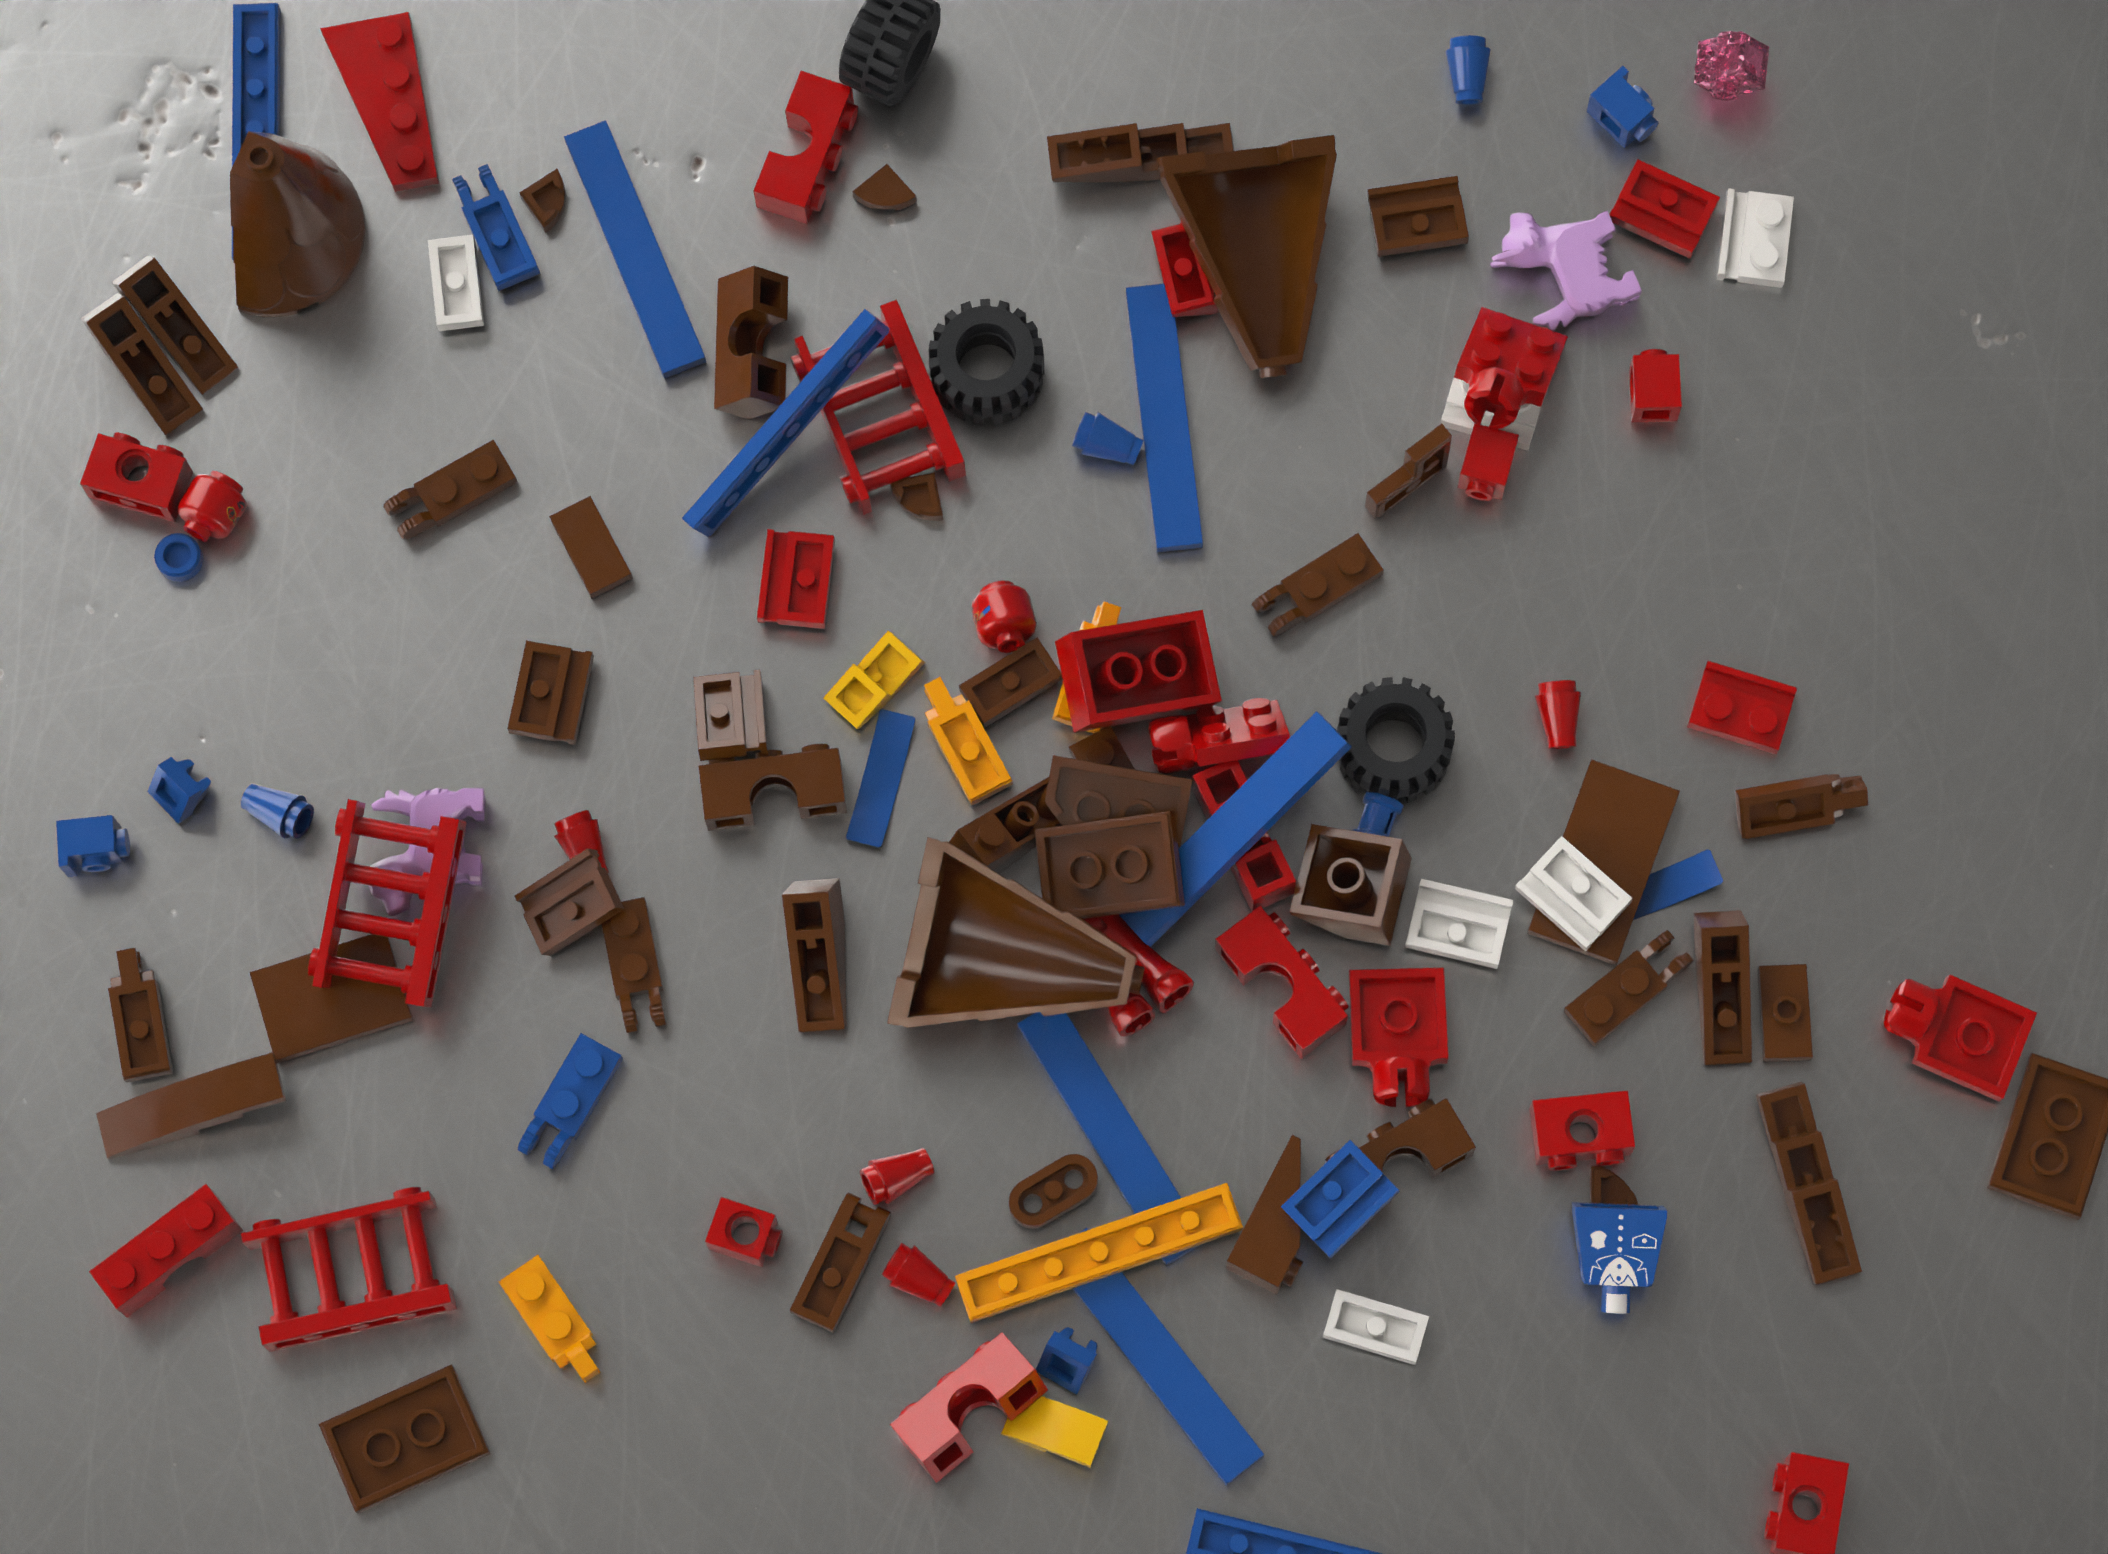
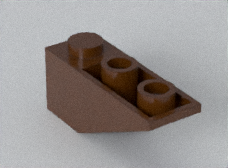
(1008, 830)

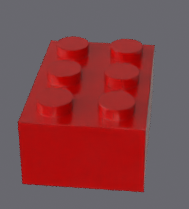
(1138, 671)

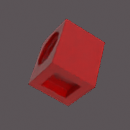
(1655, 386)
(1487, 463)
(733, 1214)

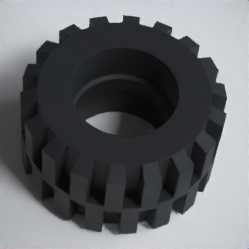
(889, 47)
(986, 327)
(1406, 705)

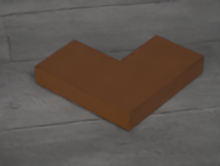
(1420, 464)

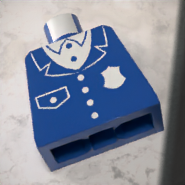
(1618, 1248)

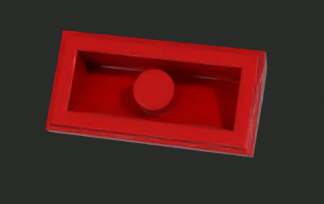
(1183, 277)

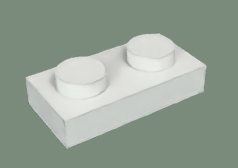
(455, 283)
(1375, 1327)

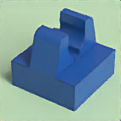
(177, 789)
(1067, 1361)

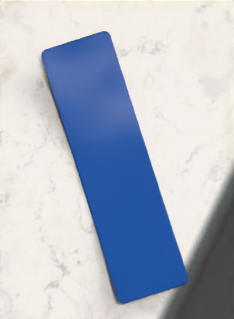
(881, 778)
(1679, 883)

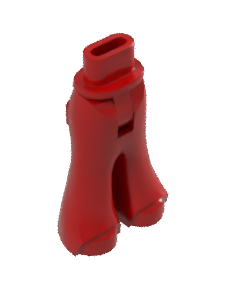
(1162, 980)

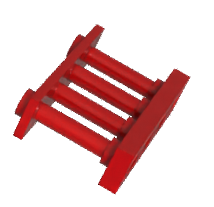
(922, 414)
(425, 933)
(380, 1304)

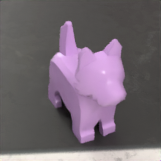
(1576, 262)
(425, 812)

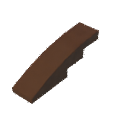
(1129, 153)
(190, 1105)
(1808, 1183)

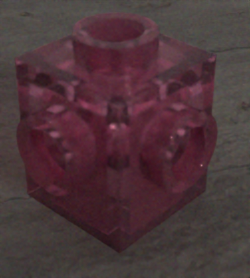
(1731, 65)

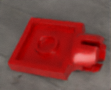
(1507, 366)
(1217, 735)
(1398, 1029)
(1961, 1032)

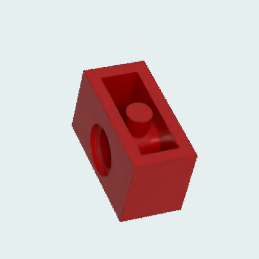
(155, 494)
(1605, 1112)
(1825, 1484)

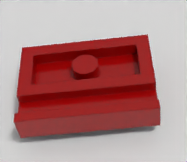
(1664, 208)
(796, 578)
(1742, 707)

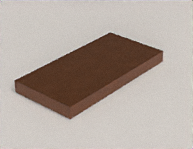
(1620, 830)

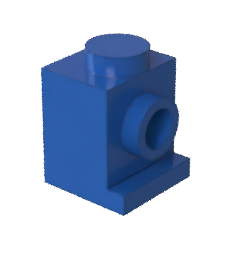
(1622, 109)
(91, 844)

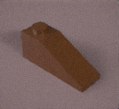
(175, 324)
(141, 363)
(817, 953)
(1723, 986)
(1271, 1237)

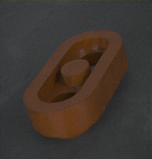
(1051, 1190)

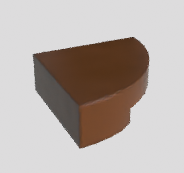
(885, 191)
(546, 199)
(919, 496)
(1609, 1188)

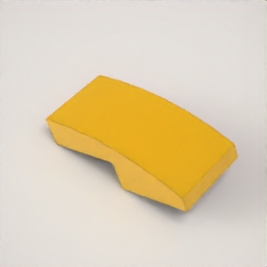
(874, 680)
(1059, 1430)

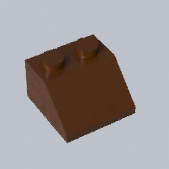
(1351, 883)

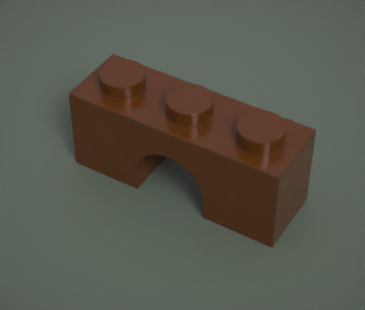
(746, 311)
(733, 785)
(1430, 1135)

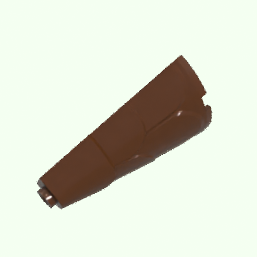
(292, 226)
(1258, 238)
(1000, 950)

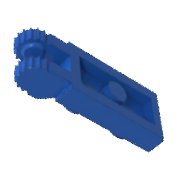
(497, 232)
(571, 1097)

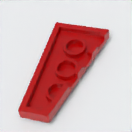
(386, 86)

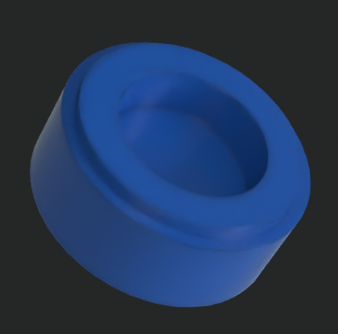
(178, 557)

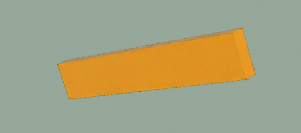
(1098, 1252)

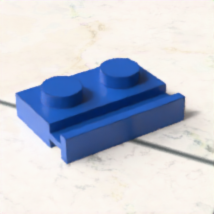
(1340, 1199)

